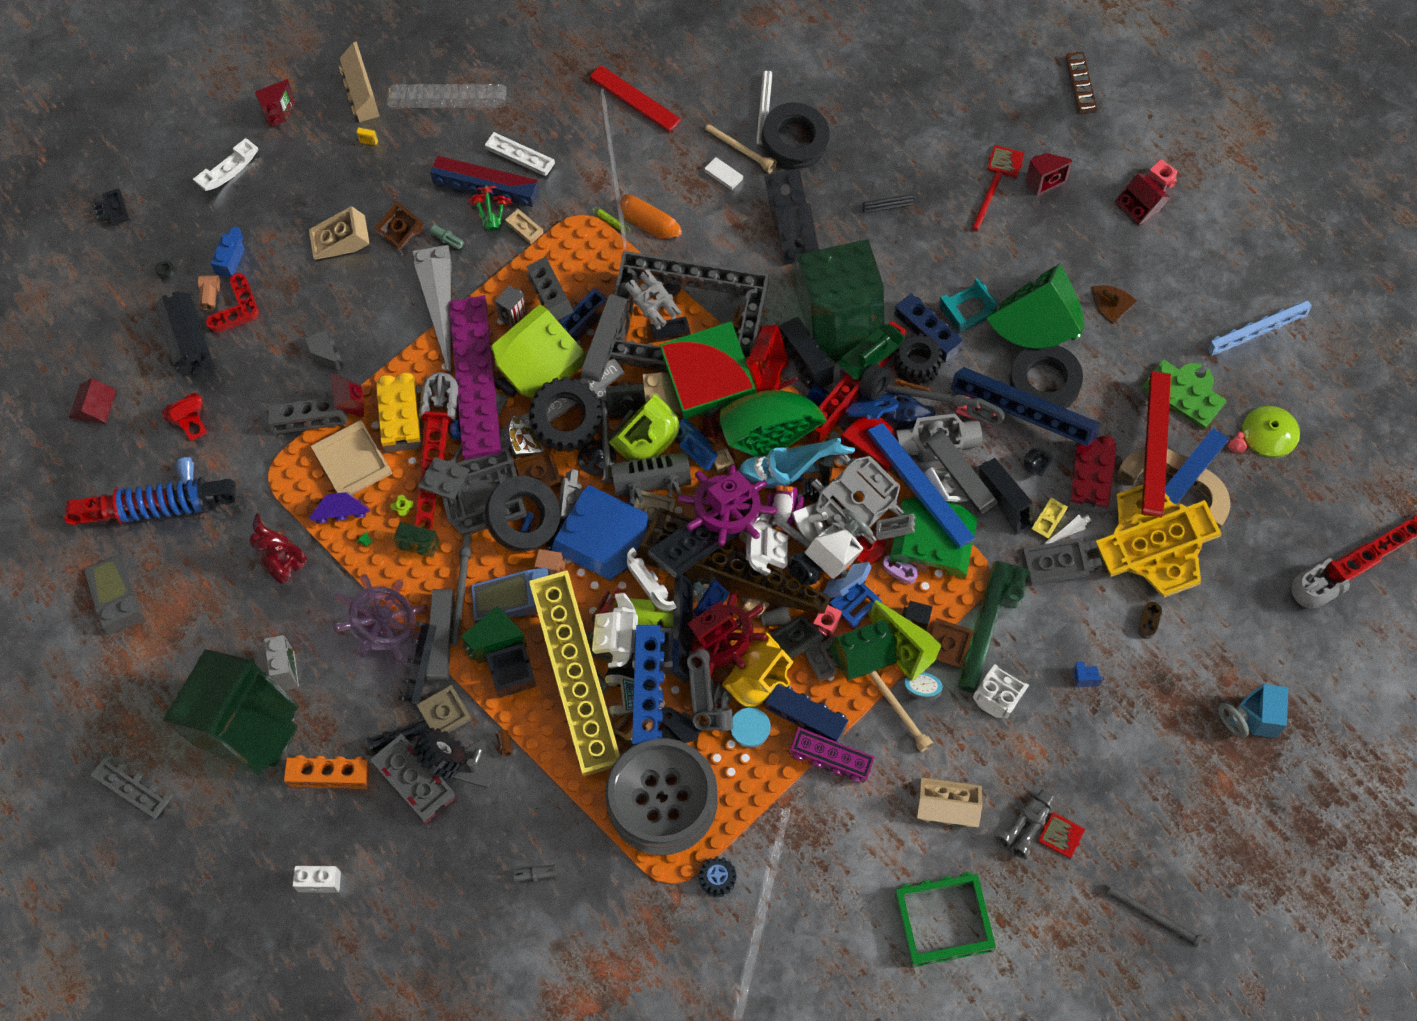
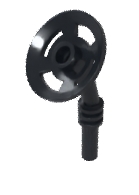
(597, 456)

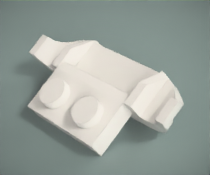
(768, 548)
(648, 581)
(616, 631)

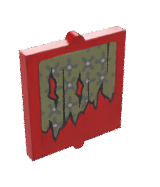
(1006, 161)
(1061, 835)

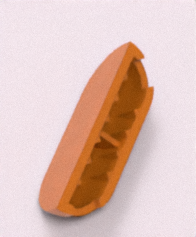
(649, 218)

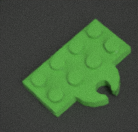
(1190, 394)

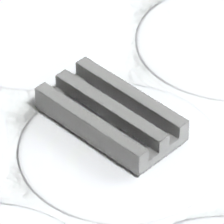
(894, 528)

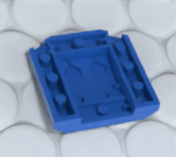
(601, 533)

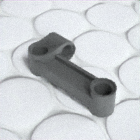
(702, 702)

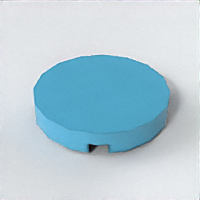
(750, 727)

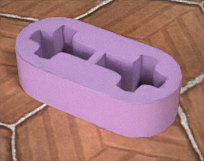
(899, 570)

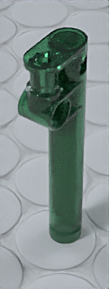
(1000, 585)

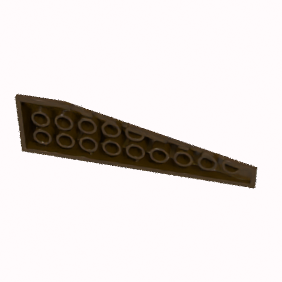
(734, 572)

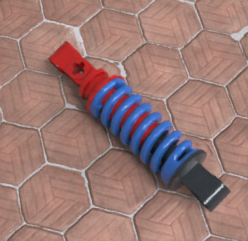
(126, 505)

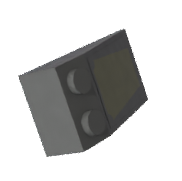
(114, 595)

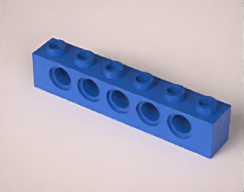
(645, 635)

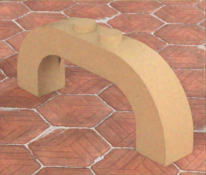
(1207, 483)

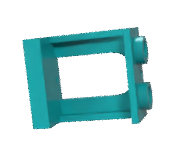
(949, 308)

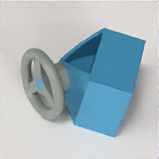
(1260, 712)

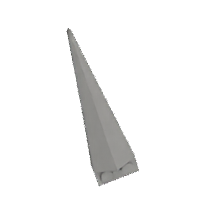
(434, 274)

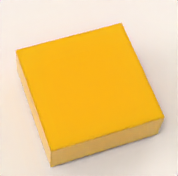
(367, 136)

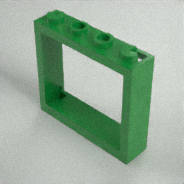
(950, 953)

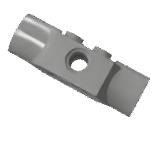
(960, 433)

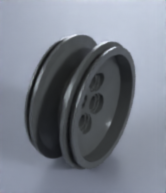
(660, 761)

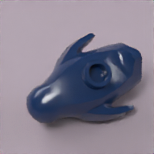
(909, 411)

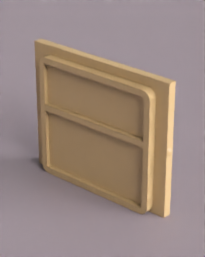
(351, 459)

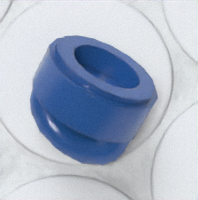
(455, 431)

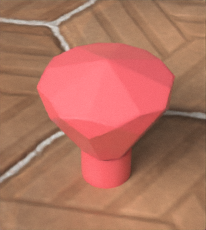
(1237, 444)

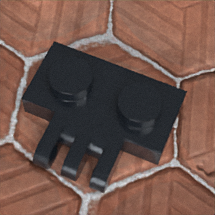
(112, 208)

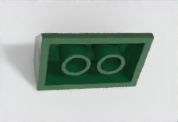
(864, 650)

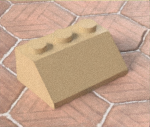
(949, 802)

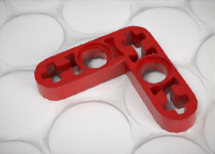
(240, 310)

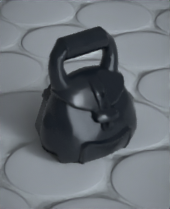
(804, 569)

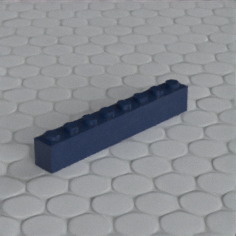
(1026, 406)

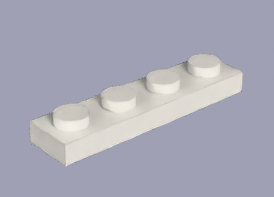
(519, 154)

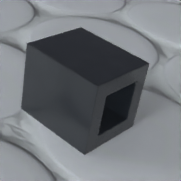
(918, 614)

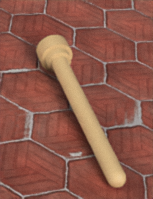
(767, 163)
(922, 741)

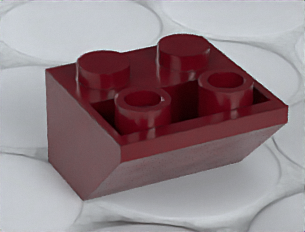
(1142, 198)

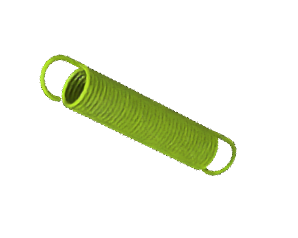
(609, 219)

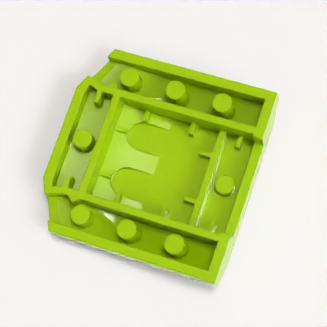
(537, 352)

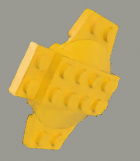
(1156, 547)

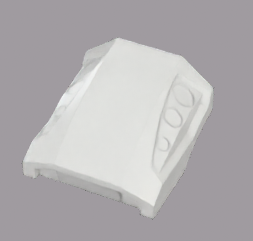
(999, 693)

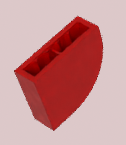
(857, 438)

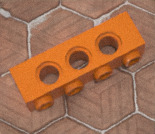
(336, 779)

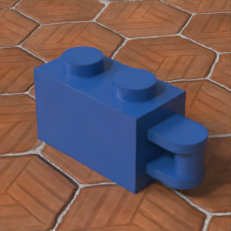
(228, 253)

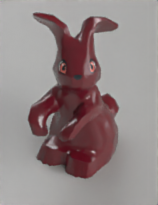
(275, 552)

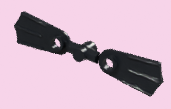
(678, 724)

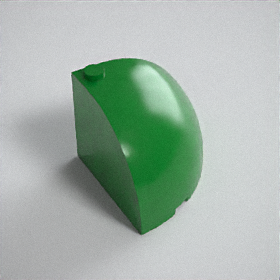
(1040, 312)
(768, 420)

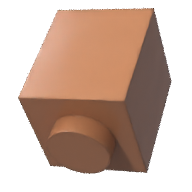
(551, 560)

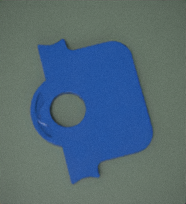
(869, 408)

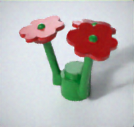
(491, 222)

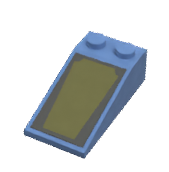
(509, 593)

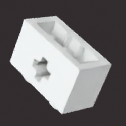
(317, 879)

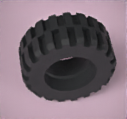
(565, 439)

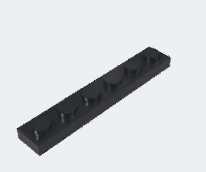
(681, 631)

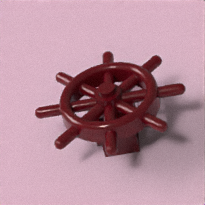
(717, 628)

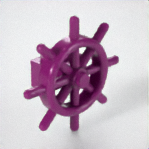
(726, 497)

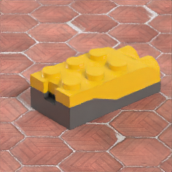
(399, 413)

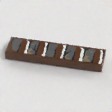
(1081, 82)

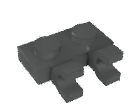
(820, 660)

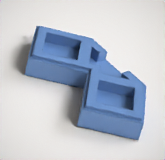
(856, 575)

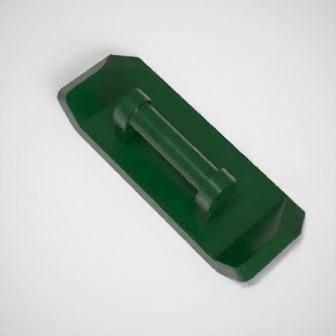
(871, 350)

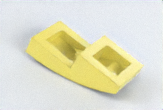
(1049, 518)

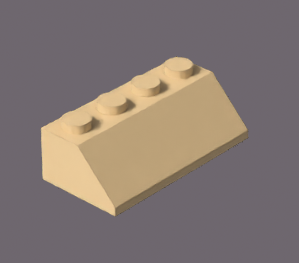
(358, 84)

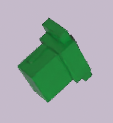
(365, 540)

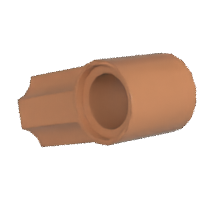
(208, 288)

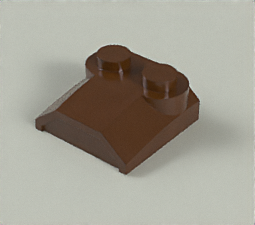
(399, 225)

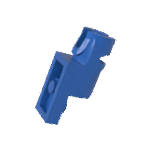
(696, 444)

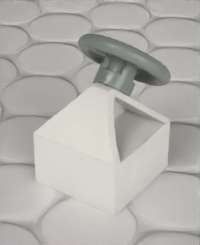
(837, 545)

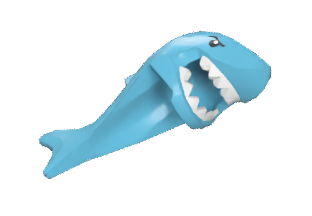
(785, 465)

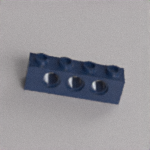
(918, 324)

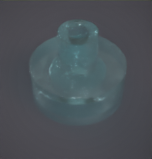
(699, 590)

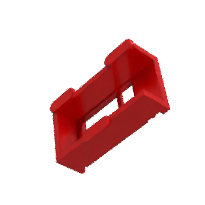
(769, 345)

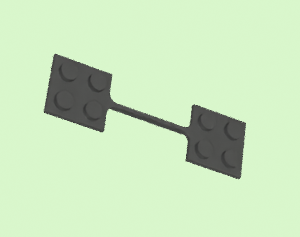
(446, 476)

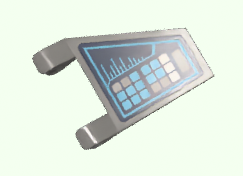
(627, 691)

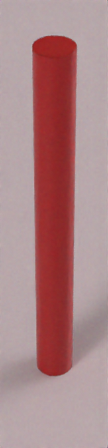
(987, 199)

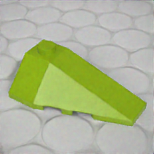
(914, 646)

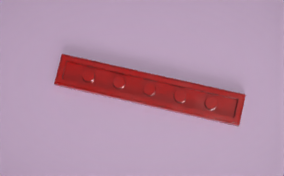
(635, 98)

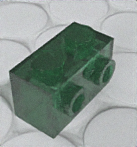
(416, 539)

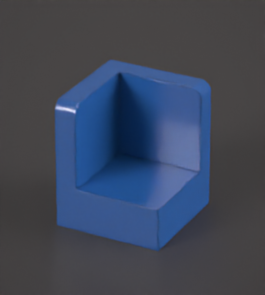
(1086, 676)

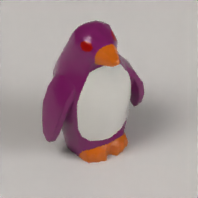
(785, 502)

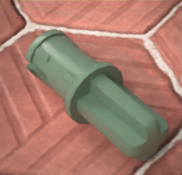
(446, 237)

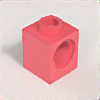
(1162, 169)
(833, 616)

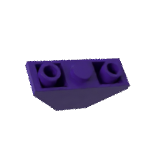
(338, 506)

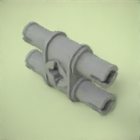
(651, 307)

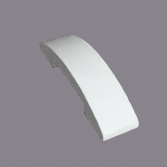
(228, 168)

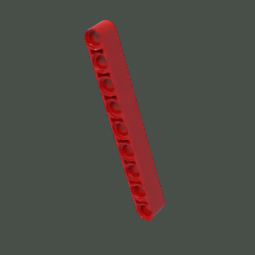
(1156, 444)

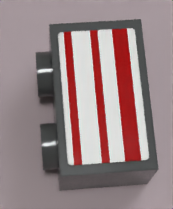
(511, 306)

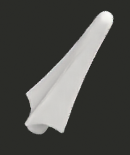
(1076, 525)

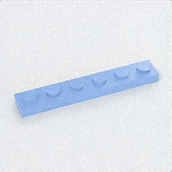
(1261, 327)

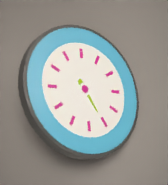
(924, 687)

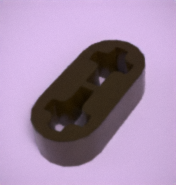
(1154, 621)

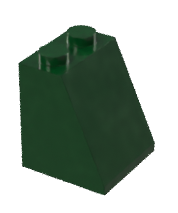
(491, 634)

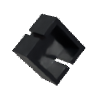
(511, 670)

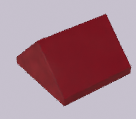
(93, 401)

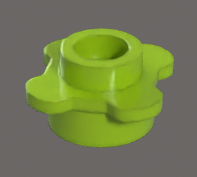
(402, 511)

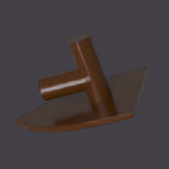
(1112, 302)

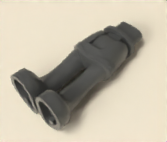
(1033, 812)

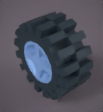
(716, 869)

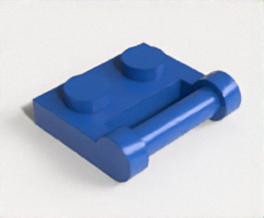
(851, 600)

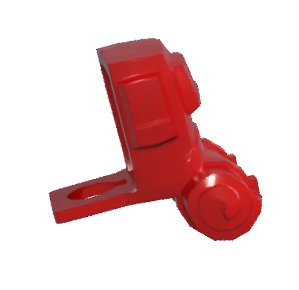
(184, 412)

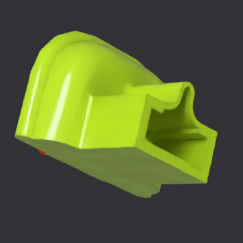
(647, 431)

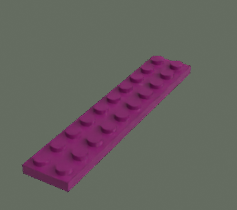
(475, 377)

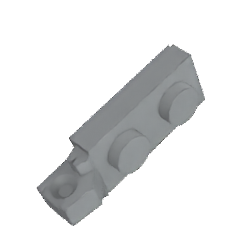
(569, 493)

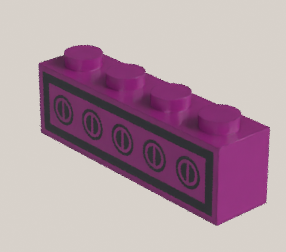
(831, 755)

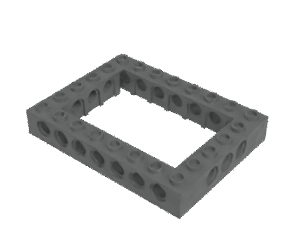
(689, 274)

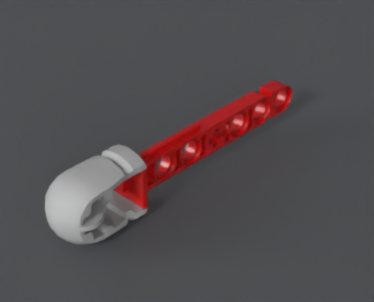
(435, 422)
(1338, 571)

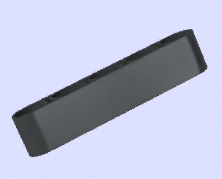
(604, 338)
(961, 472)
(442, 617)

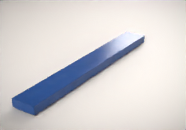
(920, 485)

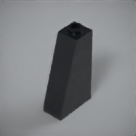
(1010, 497)

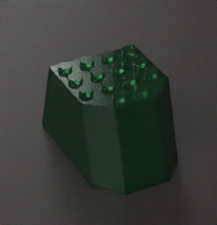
(839, 295)
(234, 712)

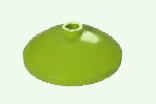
(1265, 438)

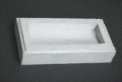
(723, 173)

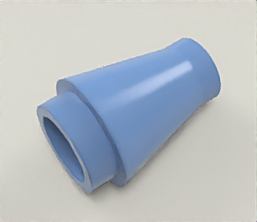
(185, 469)

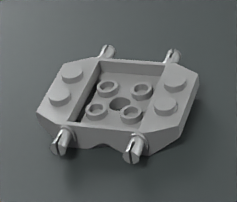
(851, 482)

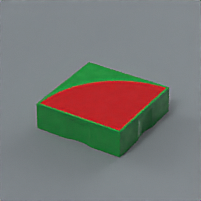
(707, 369)

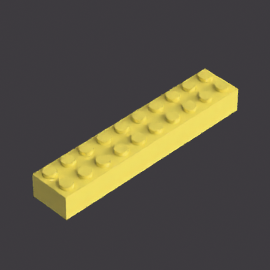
(575, 673)

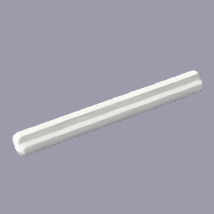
(764, 102)

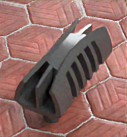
(651, 475)

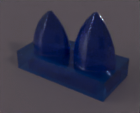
(713, 595)

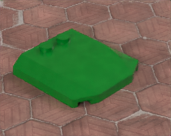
(930, 542)

